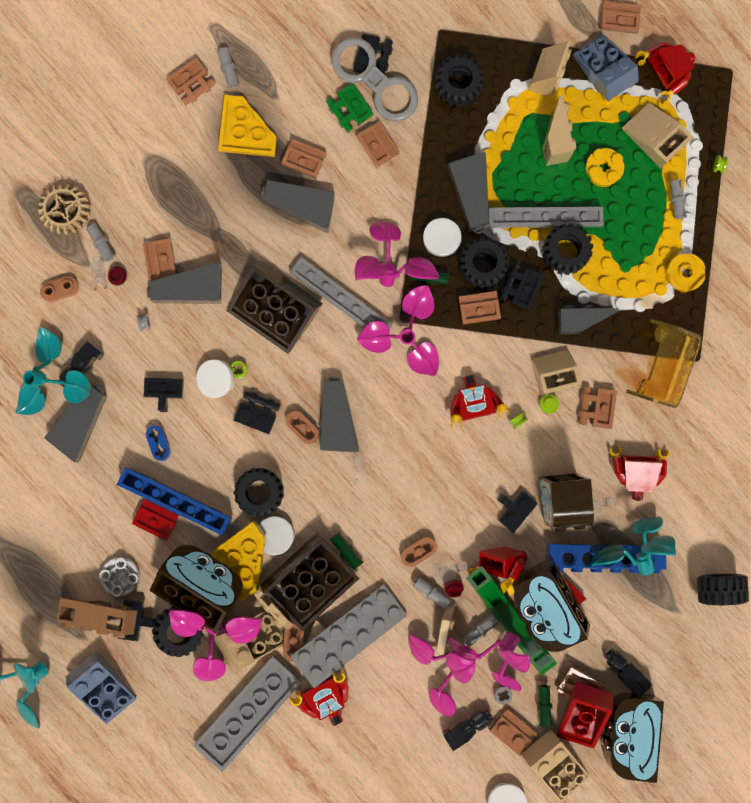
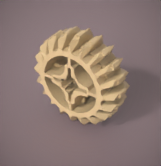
(57, 212)

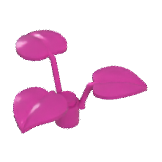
(370, 268)
(376, 334)
(241, 629)
(506, 648)
(460, 667)

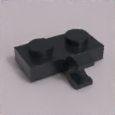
(163, 389)
(516, 511)
(140, 620)

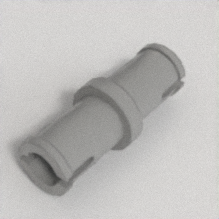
(228, 67)
(678, 199)
(100, 242)
(431, 592)
(480, 630)

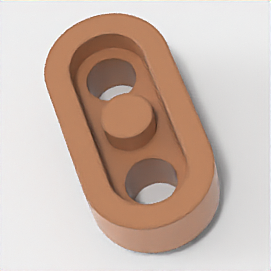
(58, 289)
(303, 427)
(418, 552)
(292, 641)

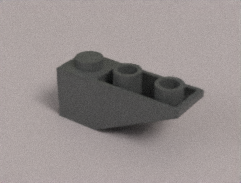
(577, 320)

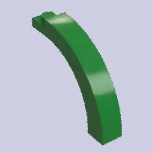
(508, 618)

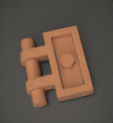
(187, 77)
(603, 409)

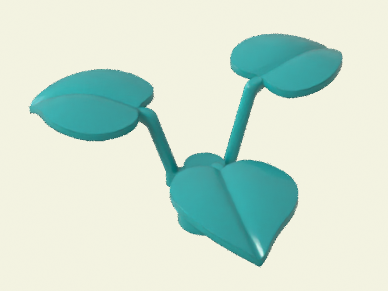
(30, 398)
(659, 546)
(30, 678)

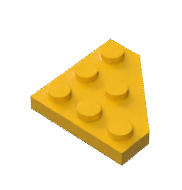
(244, 130)
(245, 556)

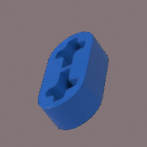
(154, 445)

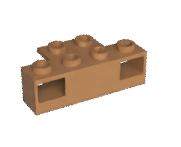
(94, 616)

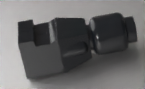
(82, 360)
(627, 672)
(467, 729)

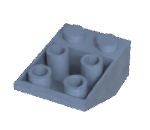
(607, 67)
(99, 687)

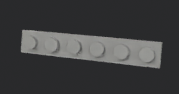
(545, 217)
(335, 294)

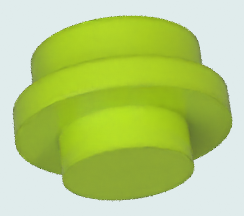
(549, 404)

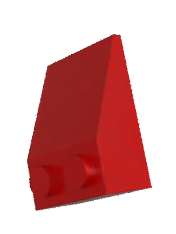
(585, 715)

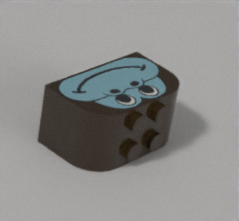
(566, 501)
(198, 584)
(550, 608)
(634, 737)

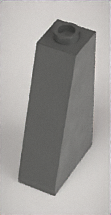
(470, 185)
(301, 202)
(189, 287)
(337, 424)
(76, 425)

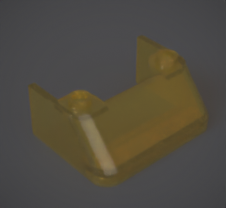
(671, 365)

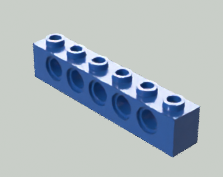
(174, 501)
(576, 564)

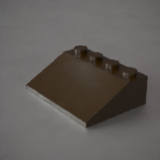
(274, 306)
(309, 582)

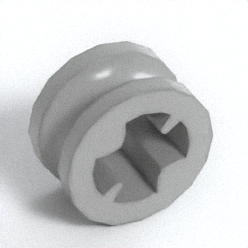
(143, 322)
(501, 689)

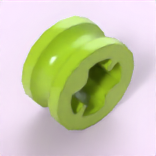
(720, 164)
(244, 368)
(518, 420)

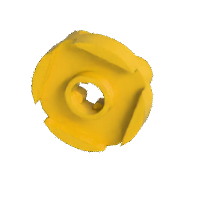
(614, 162)
(696, 273)

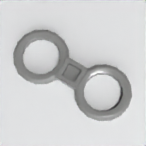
(374, 79)

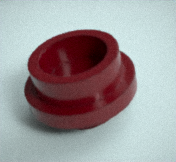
(117, 276)
(454, 588)

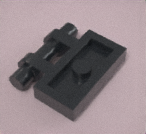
(362, 59)
(527, 287)
(255, 418)

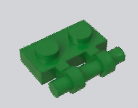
(354, 104)

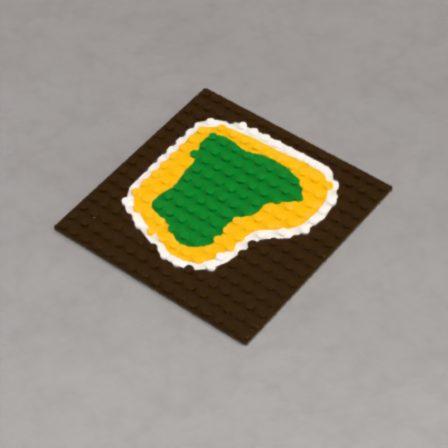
(637, 210)

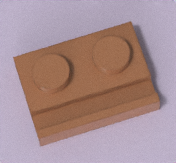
(620, 17)
(377, 144)
(304, 158)
(159, 259)
(479, 307)
(576, 675)
(513, 732)

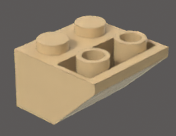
(556, 372)

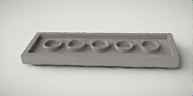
(348, 636)
(247, 713)

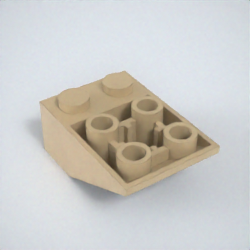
(550, 69)
(657, 134)
(558, 143)
(241, 655)
(555, 765)

